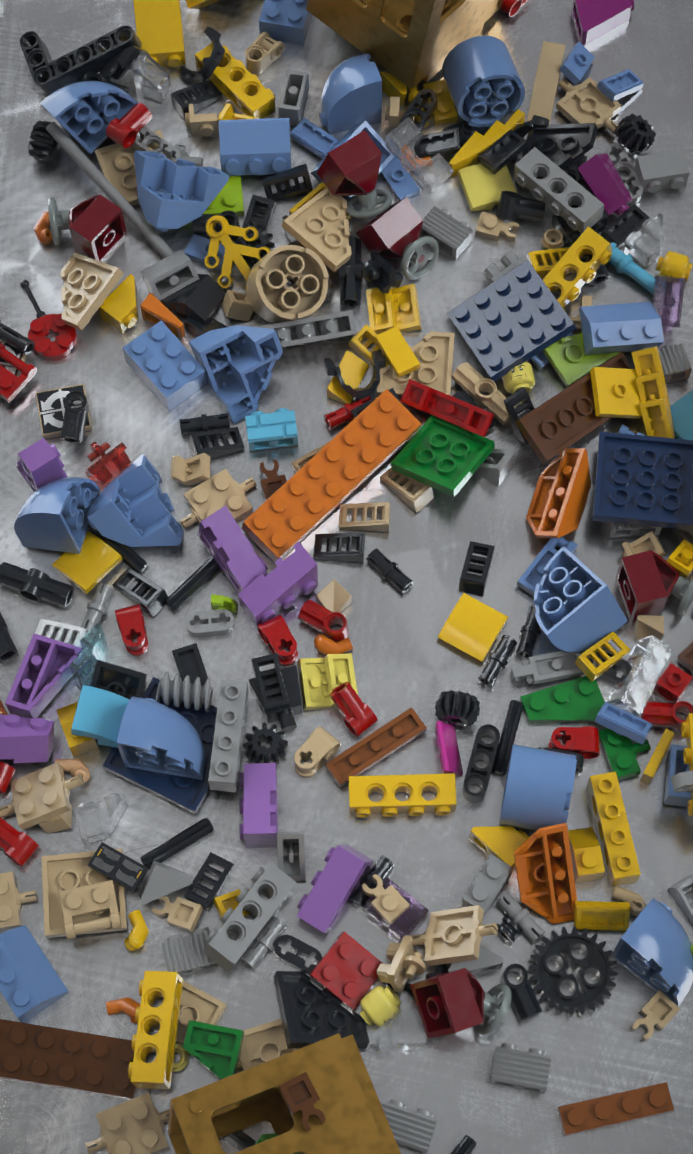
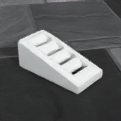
(70, 630)

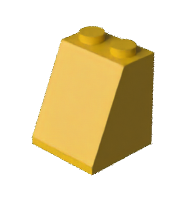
(161, 30)

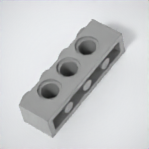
(535, 165)
(314, 329)
(228, 736)
(226, 951)

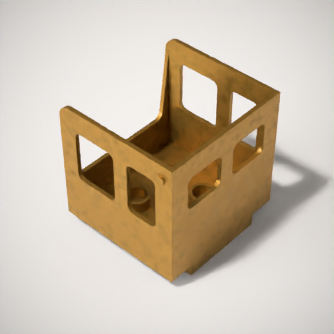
(405, 35)
(346, 1095)

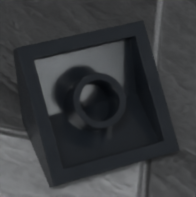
(198, 299)
(119, 680)

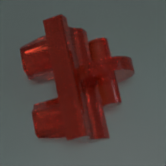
(98, 469)

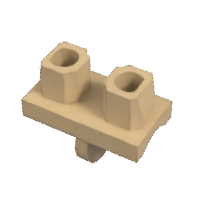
(404, 965)

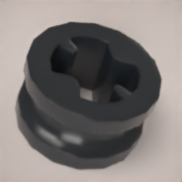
(508, 930)

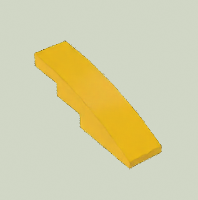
(478, 143)
(653, 393)

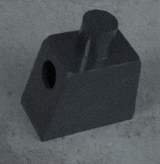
(285, 713)

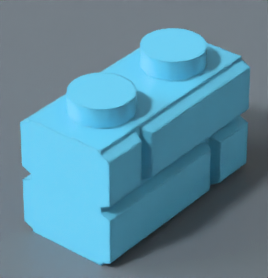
(271, 429)

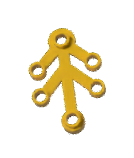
(233, 251)

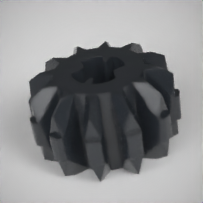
(635, 134)
(41, 143)
(263, 239)
(457, 708)
(269, 736)

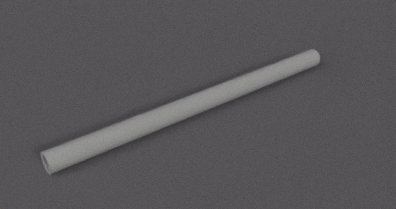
(109, 190)

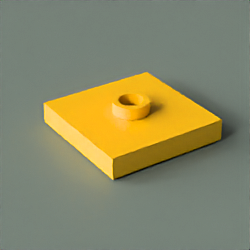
(615, 392)

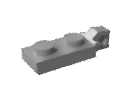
(547, 668)

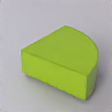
(224, 602)

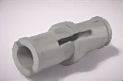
(97, 607)
(520, 917)
(263, 943)

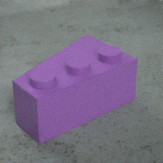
(40, 464)
(231, 548)
(280, 587)
(41, 675)
(26, 739)
(259, 805)
(333, 887)

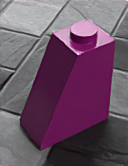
(599, 17)
(606, 183)

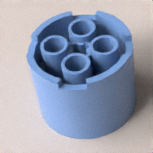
(483, 80)
(537, 788)

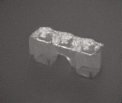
(430, 172)
(648, 661)

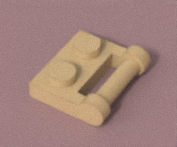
(88, 901)

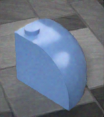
(351, 95)
(87, 109)
(57, 515)
(574, 604)
(160, 740)
(658, 951)

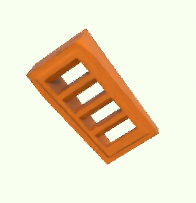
(155, 311)

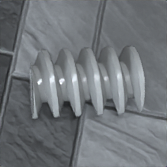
(185, 691)

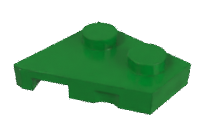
(214, 1047)

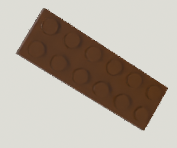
(565, 416)
(66, 1059)

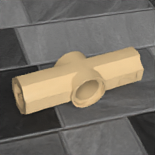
(474, 384)

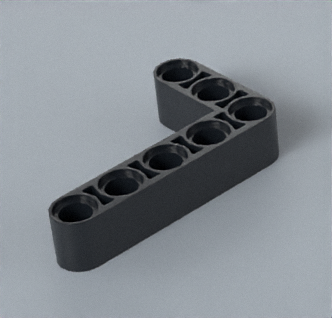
(72, 66)

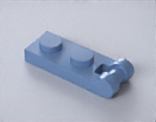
(535, 571)

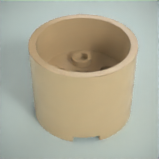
(268, 278)

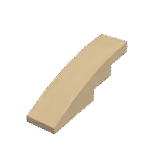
(546, 80)

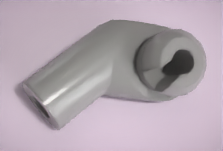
(184, 155)

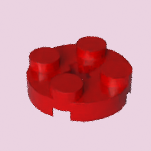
(48, 349)

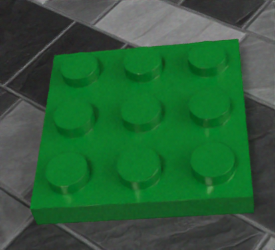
(443, 455)

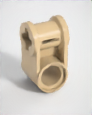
(262, 53)
(318, 749)

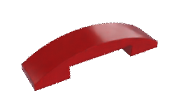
(447, 407)

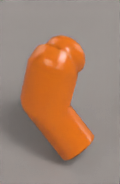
(42, 229)
(328, 646)
(124, 1005)

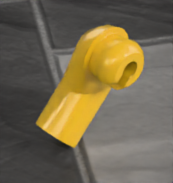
(138, 933)

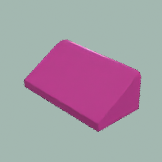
(448, 749)

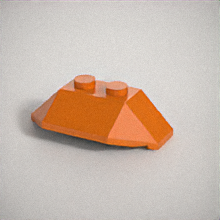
(560, 495)
(547, 873)

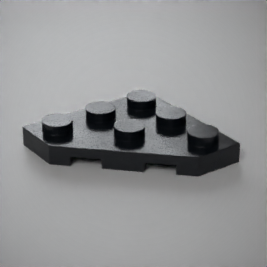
(561, 143)
(314, 1013)

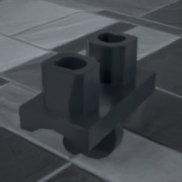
(381, 273)

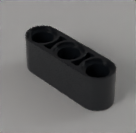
(484, 752)

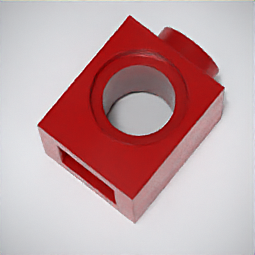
(672, 684)

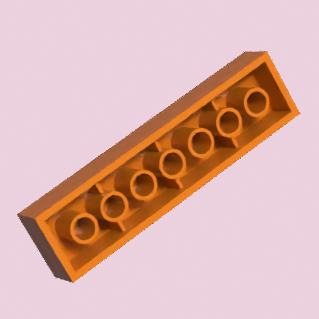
(331, 476)

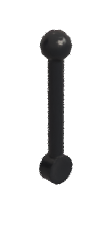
(25, 285)

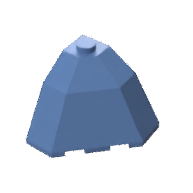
(174, 191)
(238, 365)
(135, 509)

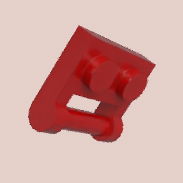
(9, 383)

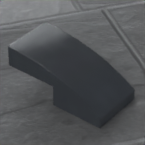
(120, 64)

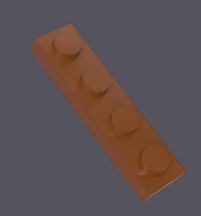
(376, 747)
(615, 1109)

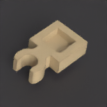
(492, 227)
(387, 902)
(181, 913)
(657, 1013)

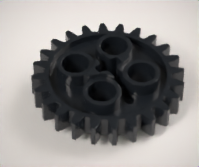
(550, 981)

